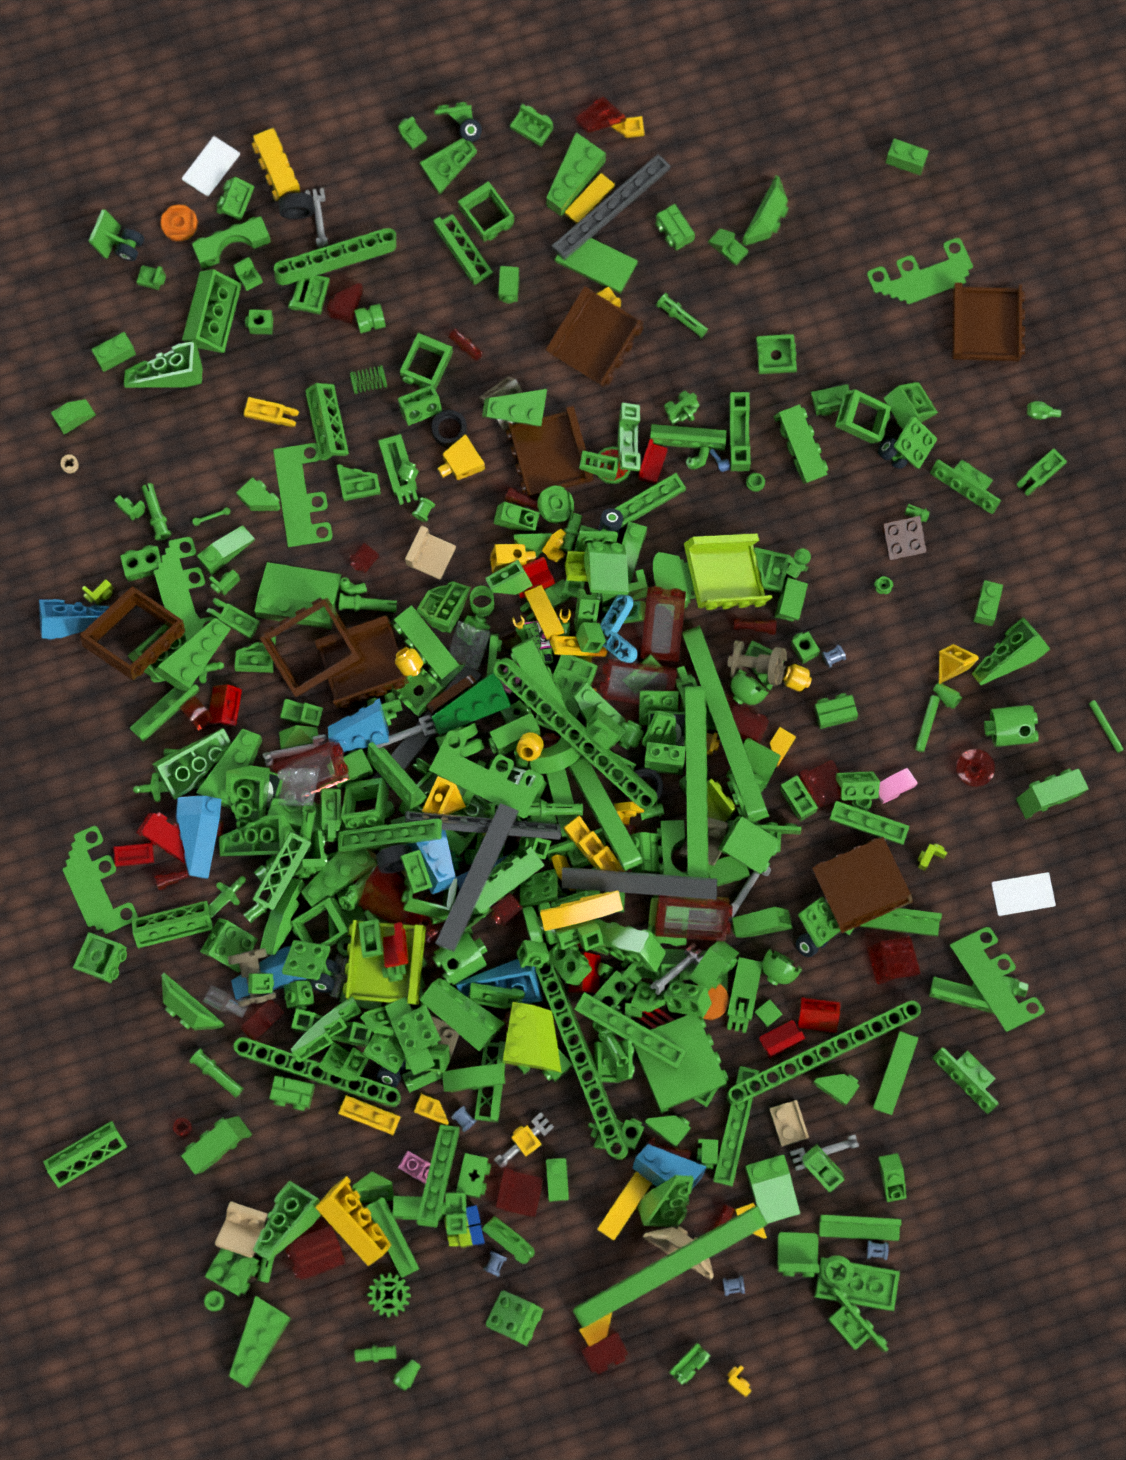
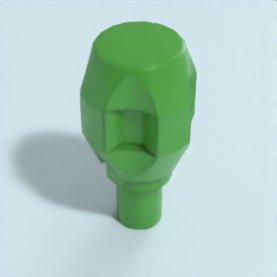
(1041, 410)

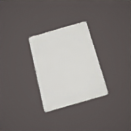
(210, 166)
(1023, 894)

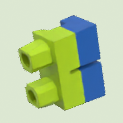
(474, 1234)

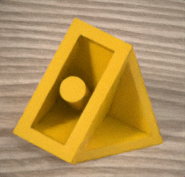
(954, 661)
(443, 798)

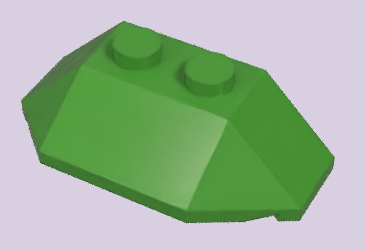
(768, 215)
(444, 605)
(186, 1007)

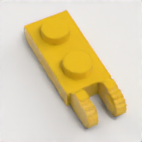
(269, 412)

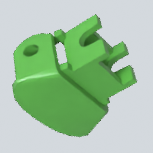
(672, 573)

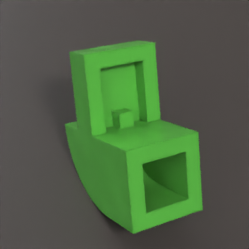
(585, 933)

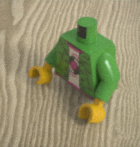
(533, 629)

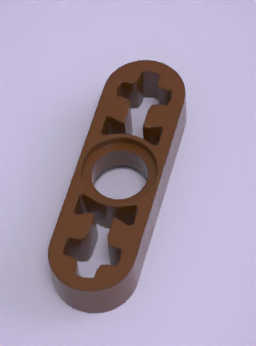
(451, 694)

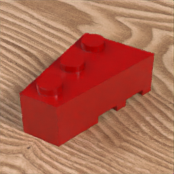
(163, 834)

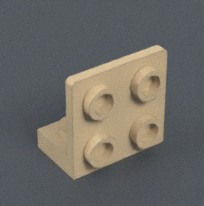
(429, 554)
(241, 1229)

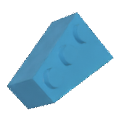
(437, 862)

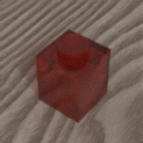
(196, 713)

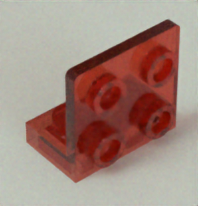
(822, 783)
(893, 960)
(519, 1193)

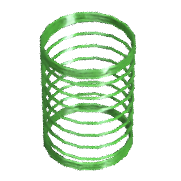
(354, 381)
(478, 610)

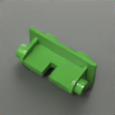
(421, 1079)
(685, 1367)

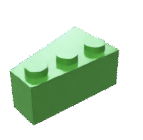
(517, 408)
(215, 1143)

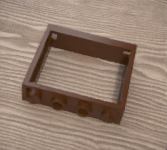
(114, 615)
(287, 623)

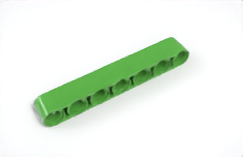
(328, 262)
(605, 814)

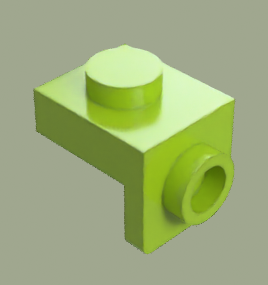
(102, 593)
(925, 857)

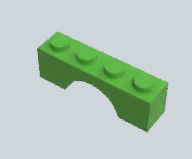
(251, 232)
(739, 431)
(672, 837)
(355, 1034)

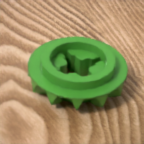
(846, 1270)

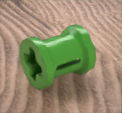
(423, 509)

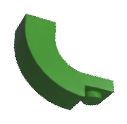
(551, 758)

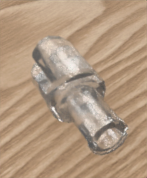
(339, 976)
(223, 1001)

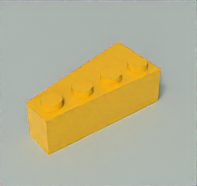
(276, 164)
(353, 1222)

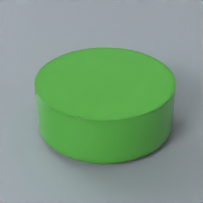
(214, 1301)

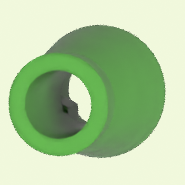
(948, 695)
(406, 1375)

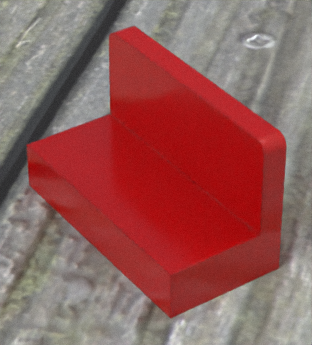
(652, 462)
(538, 575)
(225, 704)
(395, 947)
(591, 982)
(819, 1015)
(781, 1039)

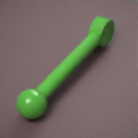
(196, 521)

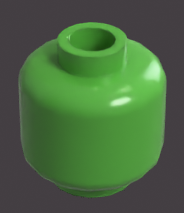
(632, 736)

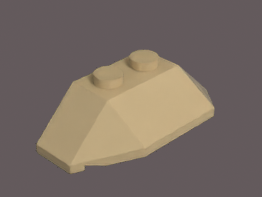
(672, 1239)

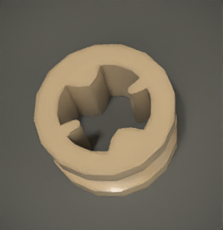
(69, 469)

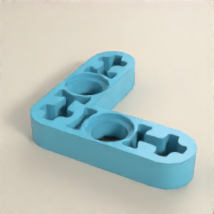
(611, 630)

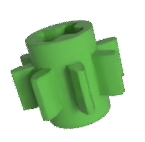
(394, 973)

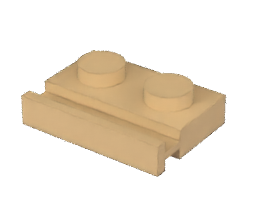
(789, 1123)

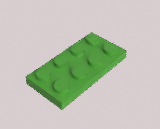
(570, 675)

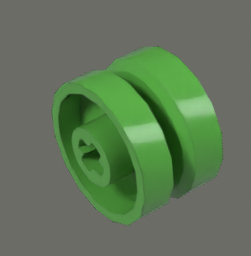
(470, 747)
(535, 925)

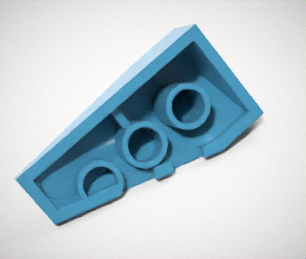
(63, 619)
(198, 826)
(272, 964)
(508, 976)

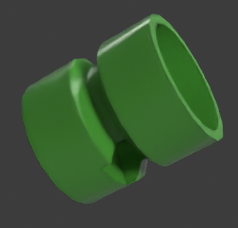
(370, 318)
(261, 871)

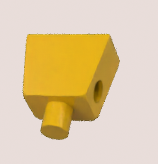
(461, 460)
(505, 554)

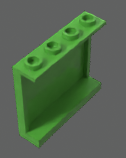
(696, 1073)

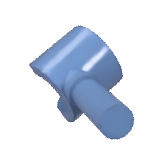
(723, 465)

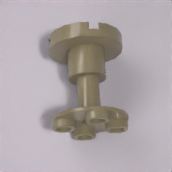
(763, 663)
(249, 964)

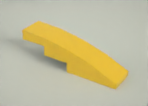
(591, 846)
(581, 910)
(624, 1206)

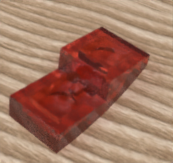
(262, 1020)

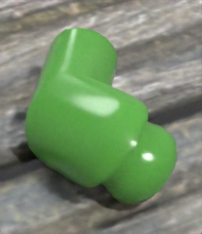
(698, 461)
(352, 589)

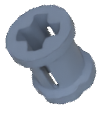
(833, 656)
(464, 1119)
(873, 1247)
(495, 1263)
(733, 1286)

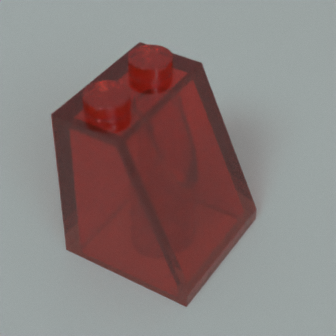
(384, 896)

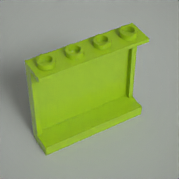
(725, 571)
(365, 974)

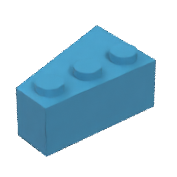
(361, 728)
(661, 1165)

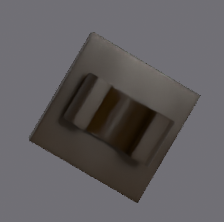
(510, 641)

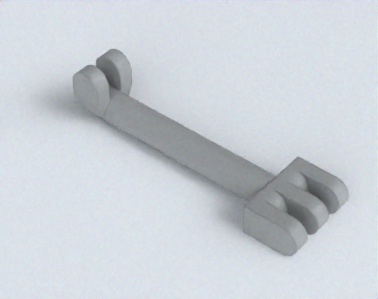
(321, 240)
(423, 727)
(269, 756)
(745, 890)
(691, 957)
(538, 1127)
(850, 1143)

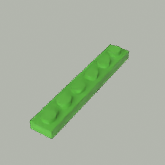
(390, 835)
(631, 1030)
(734, 1132)
(438, 1176)

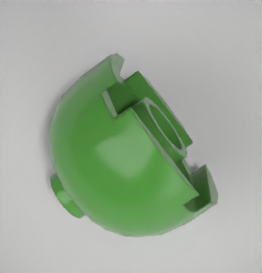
(747, 689)
(779, 968)

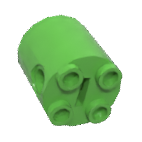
(1012, 726)
(467, 957)

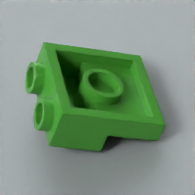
(100, 958)
(233, 1271)

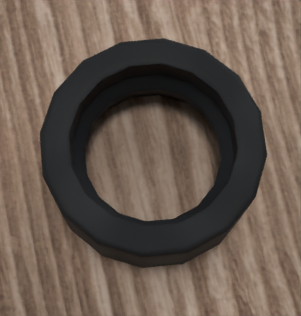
(296, 206)
(448, 414)
(655, 776)
(390, 860)

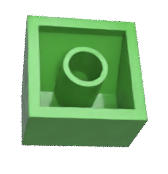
(909, 402)

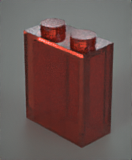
(315, 1253)

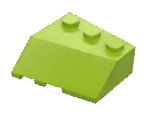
(531, 1038)

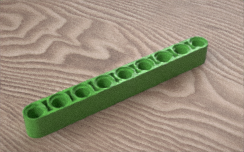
(309, 1066)

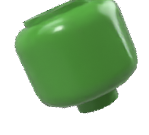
(408, 471)

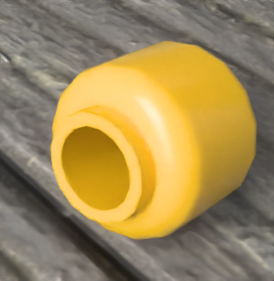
(409, 662)
(797, 677)
(530, 746)

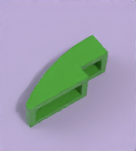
(473, 1077)

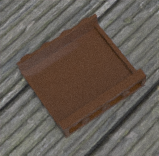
(988, 323)
(595, 337)
(549, 453)
(373, 672)
(862, 884)

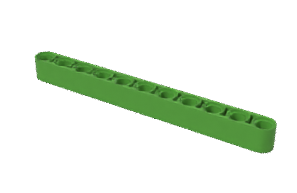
(725, 723)
(565, 731)
(696, 782)
(832, 1048)
(585, 1067)
(670, 1266)

